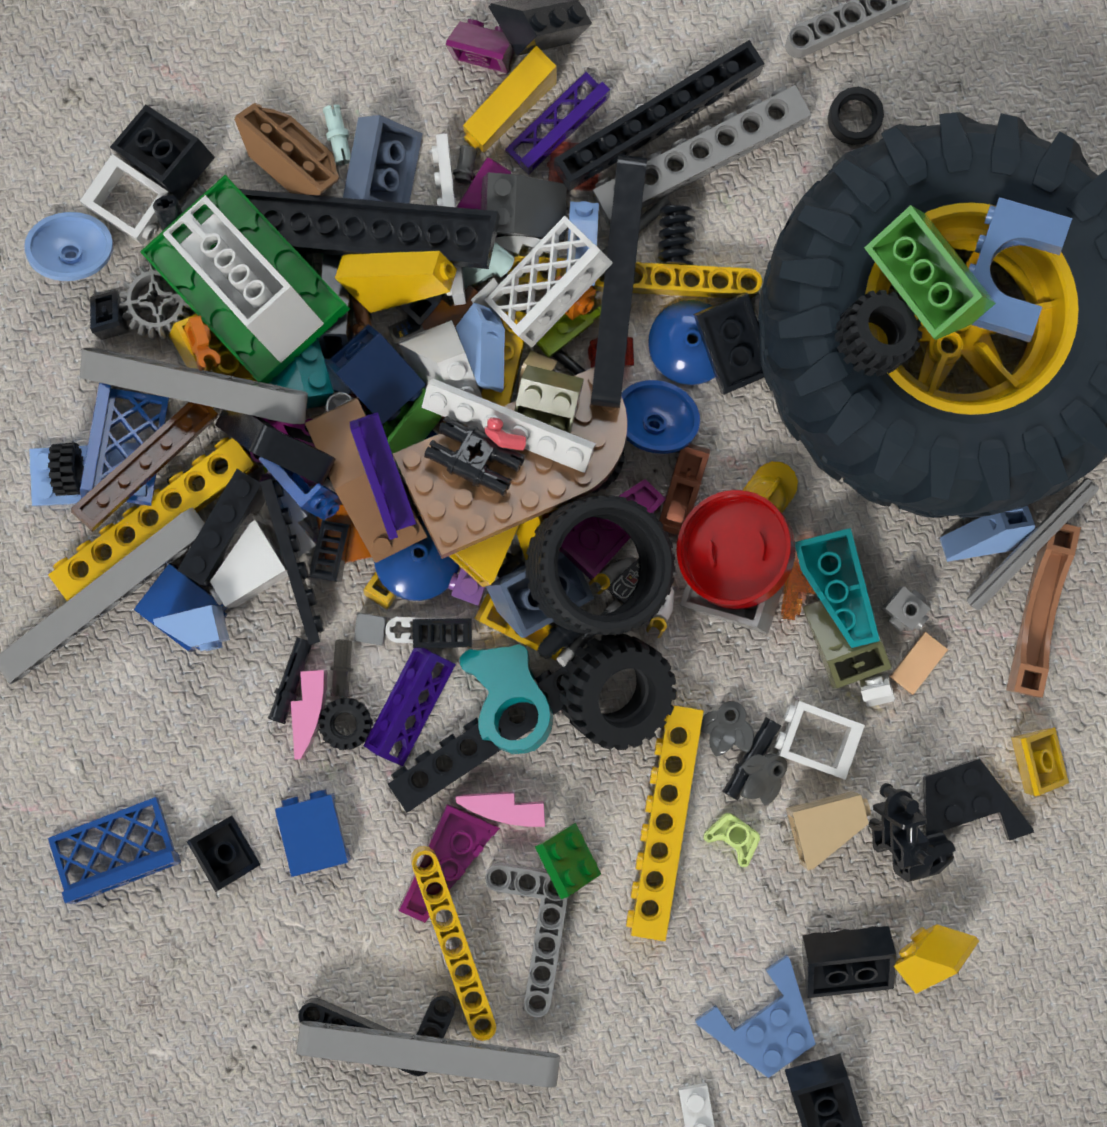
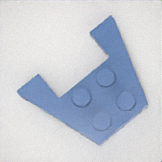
(774, 1033)

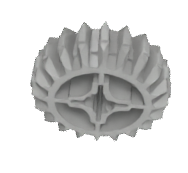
(135, 302)

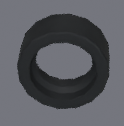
(867, 97)

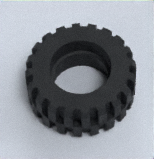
(645, 709)

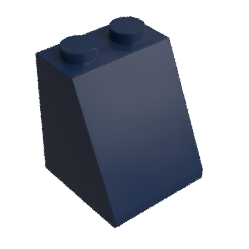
(376, 374)

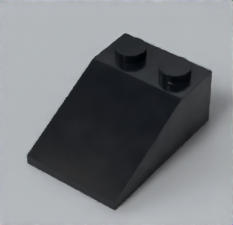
(163, 151)
(823, 1093)

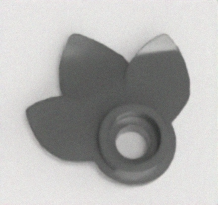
(726, 732)
(764, 777)

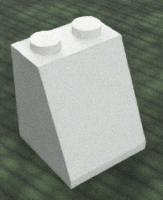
(440, 356)
(249, 568)

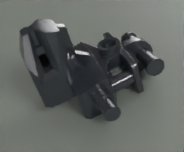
(912, 852)

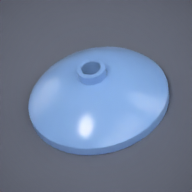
(68, 246)

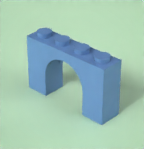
(1012, 226)

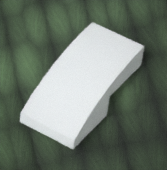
(516, 244)

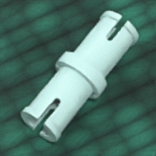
(337, 134)

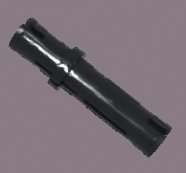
(290, 681)
(760, 745)

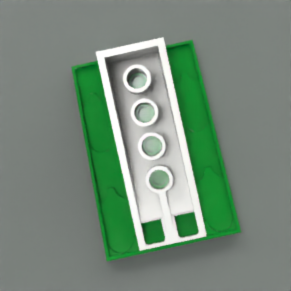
(244, 280)

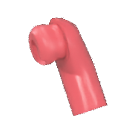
(501, 438)

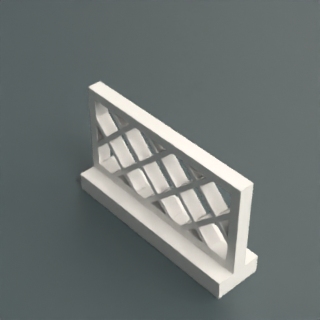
(560, 293)

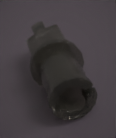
(341, 668)

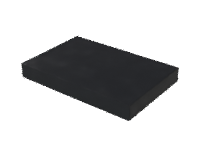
(732, 342)

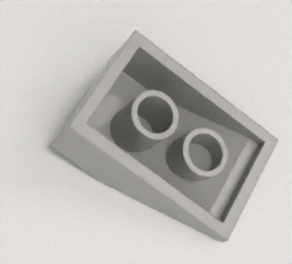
(754, 618)

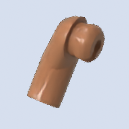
(362, 316)

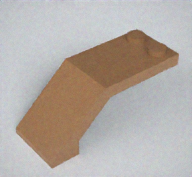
(333, 436)

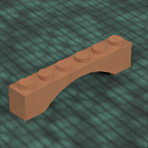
(1032, 650)

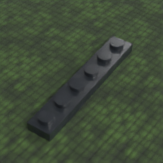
(289, 547)

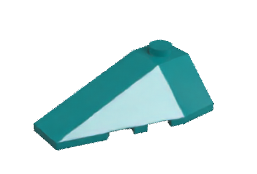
(837, 578)

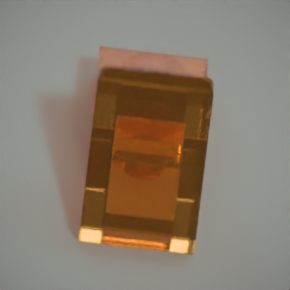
(795, 584)

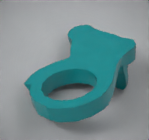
(509, 681)

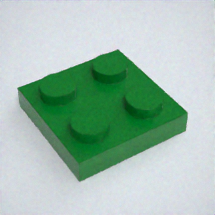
(568, 861)

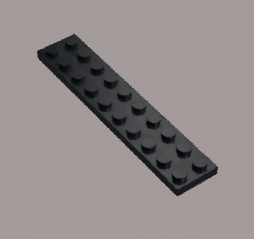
(374, 226)

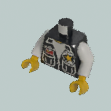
(620, 581)

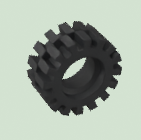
(65, 468)
(328, 729)

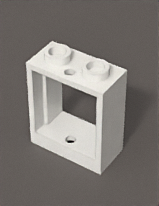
(103, 186)
(847, 748)

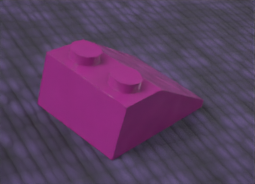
(480, 46)

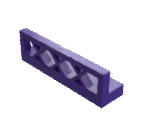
(562, 127)
(382, 473)
(404, 703)

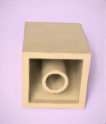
(826, 825)

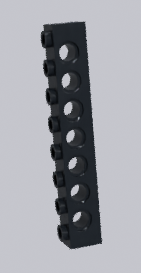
(659, 115)
(412, 795)

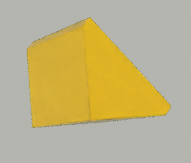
(1040, 761)

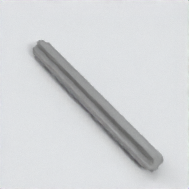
(1032, 543)

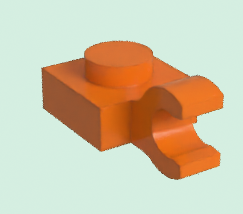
(199, 338)

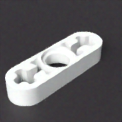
(405, 637)

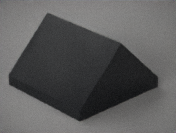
(223, 853)

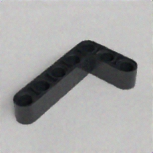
(275, 445)
(432, 1017)

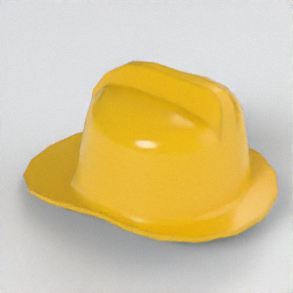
(775, 483)

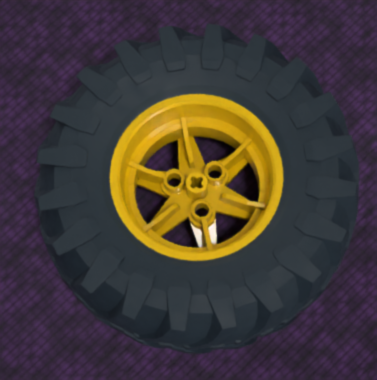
(899, 433)

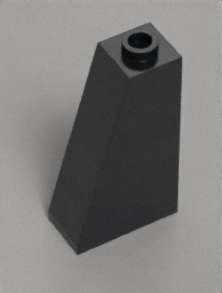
(341, 331)

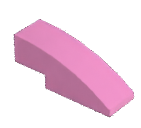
(308, 710)
(502, 808)

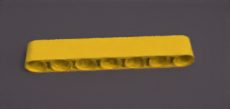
(459, 955)

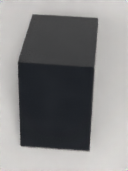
(106, 316)

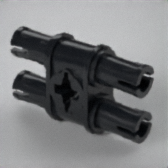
(478, 469)

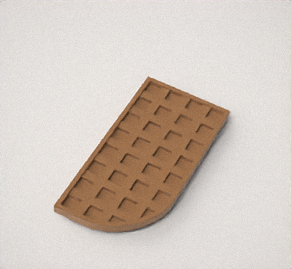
(466, 514)

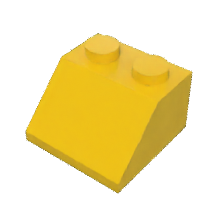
(934, 956)

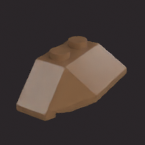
(286, 150)

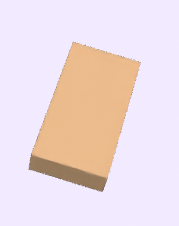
(918, 663)

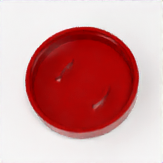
(736, 549)

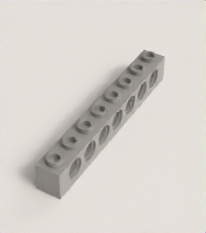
(787, 101)

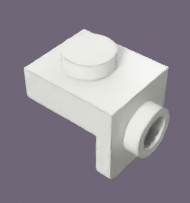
(877, 690)

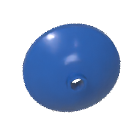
(669, 345)
(664, 408)
(417, 577)

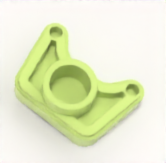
(736, 834)

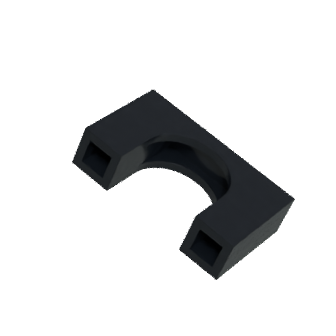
(208, 550)

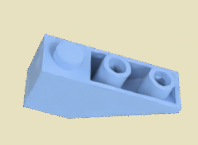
(484, 343)
(989, 535)

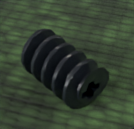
(675, 234)

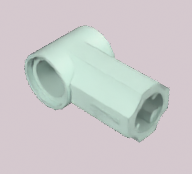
(500, 264)

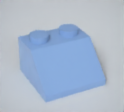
(197, 627)

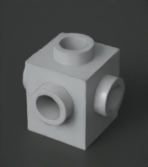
(896, 609)

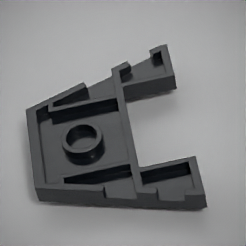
(968, 794)

